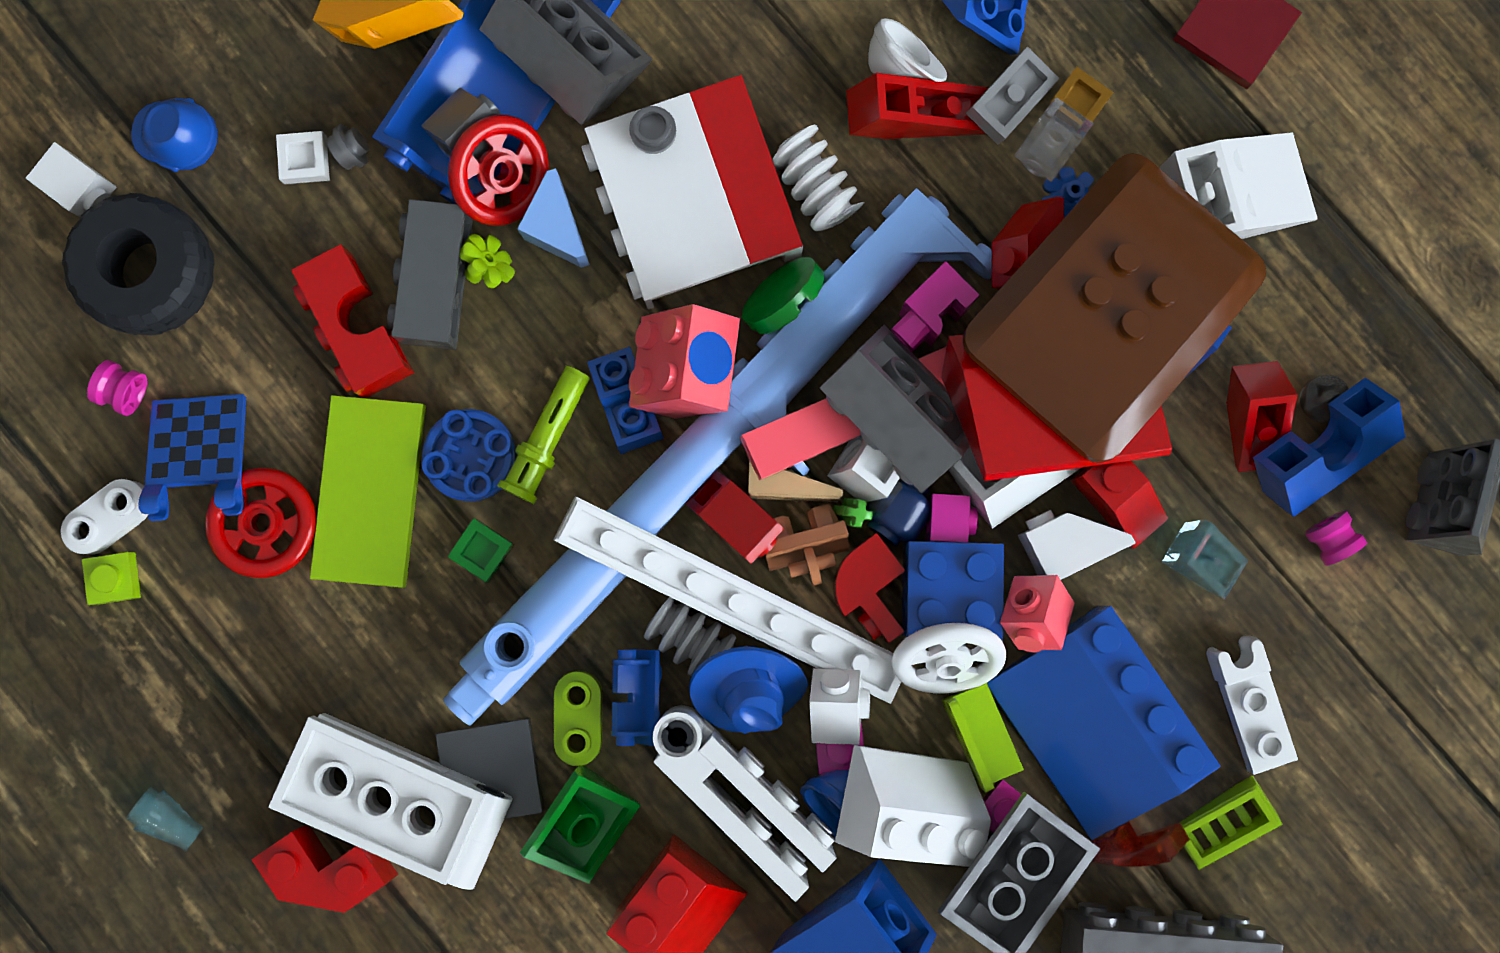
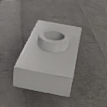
(1012, 95)

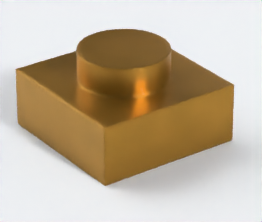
(1083, 94)

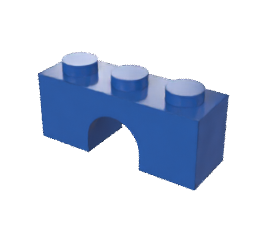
(1360, 429)

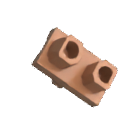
(809, 549)

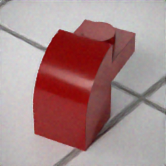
(860, 578)

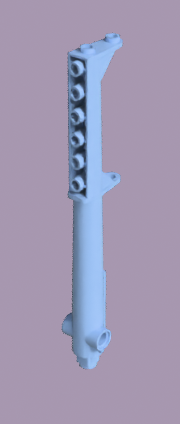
(760, 390)

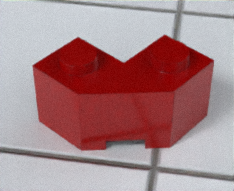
(305, 874)

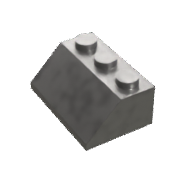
(567, 51)
(899, 409)
(1019, 878)

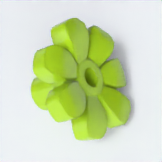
(486, 261)

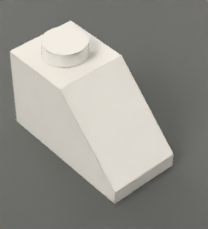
(1069, 543)

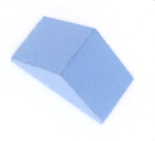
(551, 222)

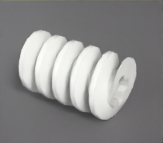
(814, 181)

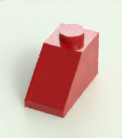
(1023, 236)
(1258, 409)
(1122, 498)

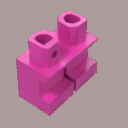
(922, 312)

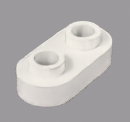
(103, 517)

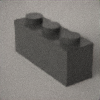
(429, 275)

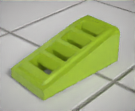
(1235, 838)

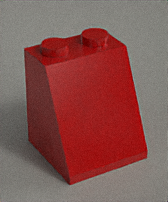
(675, 904)

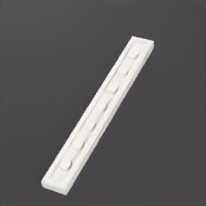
(725, 596)

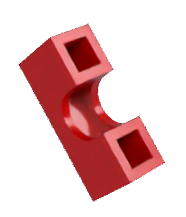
(331, 288)

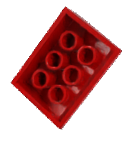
(1011, 438)

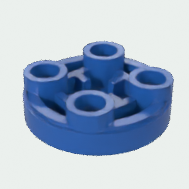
(468, 454)

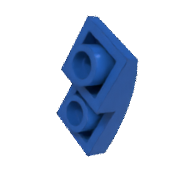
(629, 426)

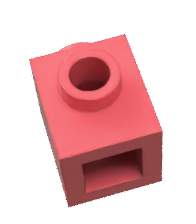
(1037, 613)

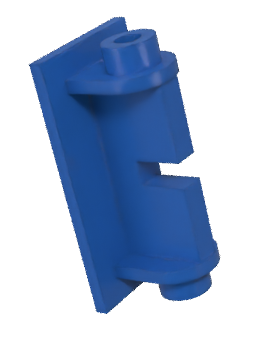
(639, 676)

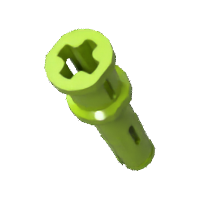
(536, 454)

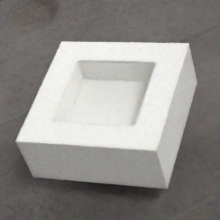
(302, 157)

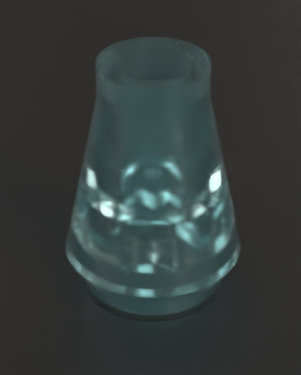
(164, 819)

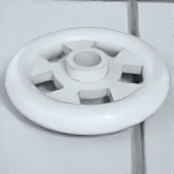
(948, 658)

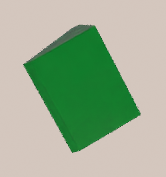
(581, 825)

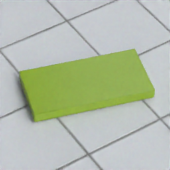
(368, 491)

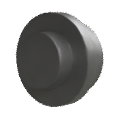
(652, 129)
(348, 147)

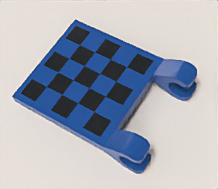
(195, 445)

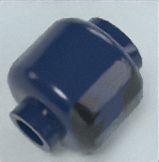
(901, 514)

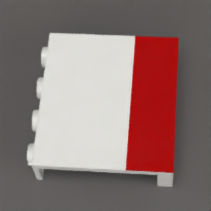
(702, 202)

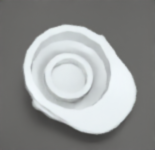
(902, 53)

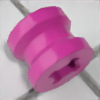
(117, 387)
(1336, 538)

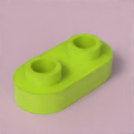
(578, 718)

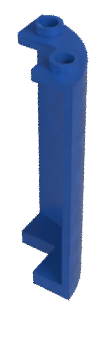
(466, 60)

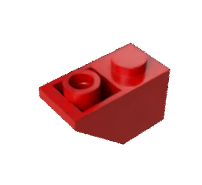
(735, 517)

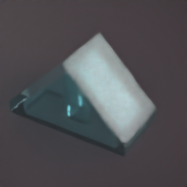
(1206, 557)

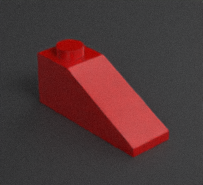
(911, 108)

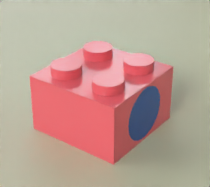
(684, 362)

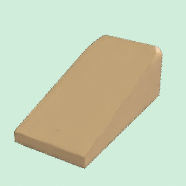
(792, 487)

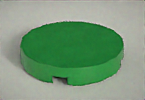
(778, 296)

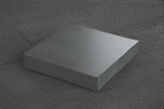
(497, 756)

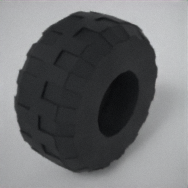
(99, 250)

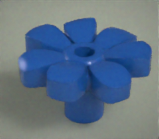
(1068, 187)

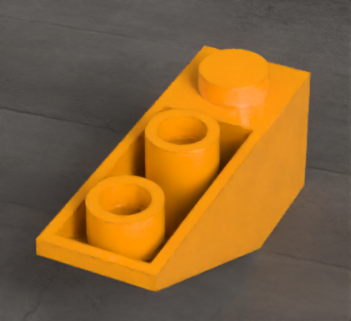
(383, 21)

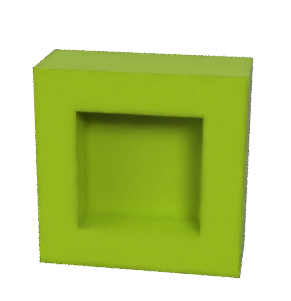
(111, 578)

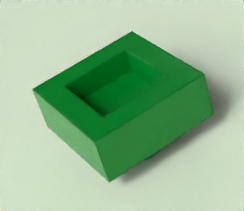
(481, 550)

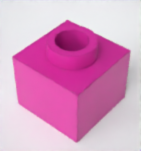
(951, 519)

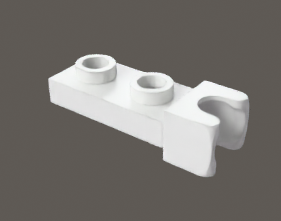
(1253, 706)

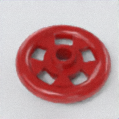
(464, 166)
(268, 560)

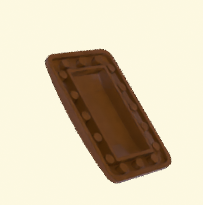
(1115, 308)

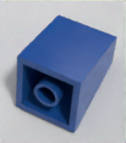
(861, 917)

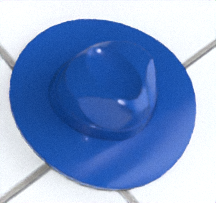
(746, 689)

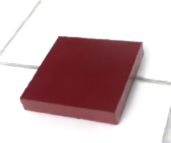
(1237, 34)

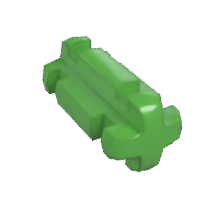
(853, 512)

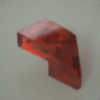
(1148, 849)

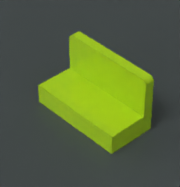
(982, 736)

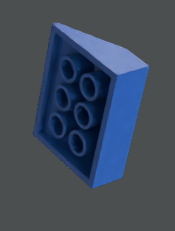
(1102, 724)

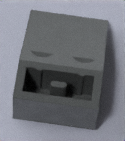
(1456, 498)

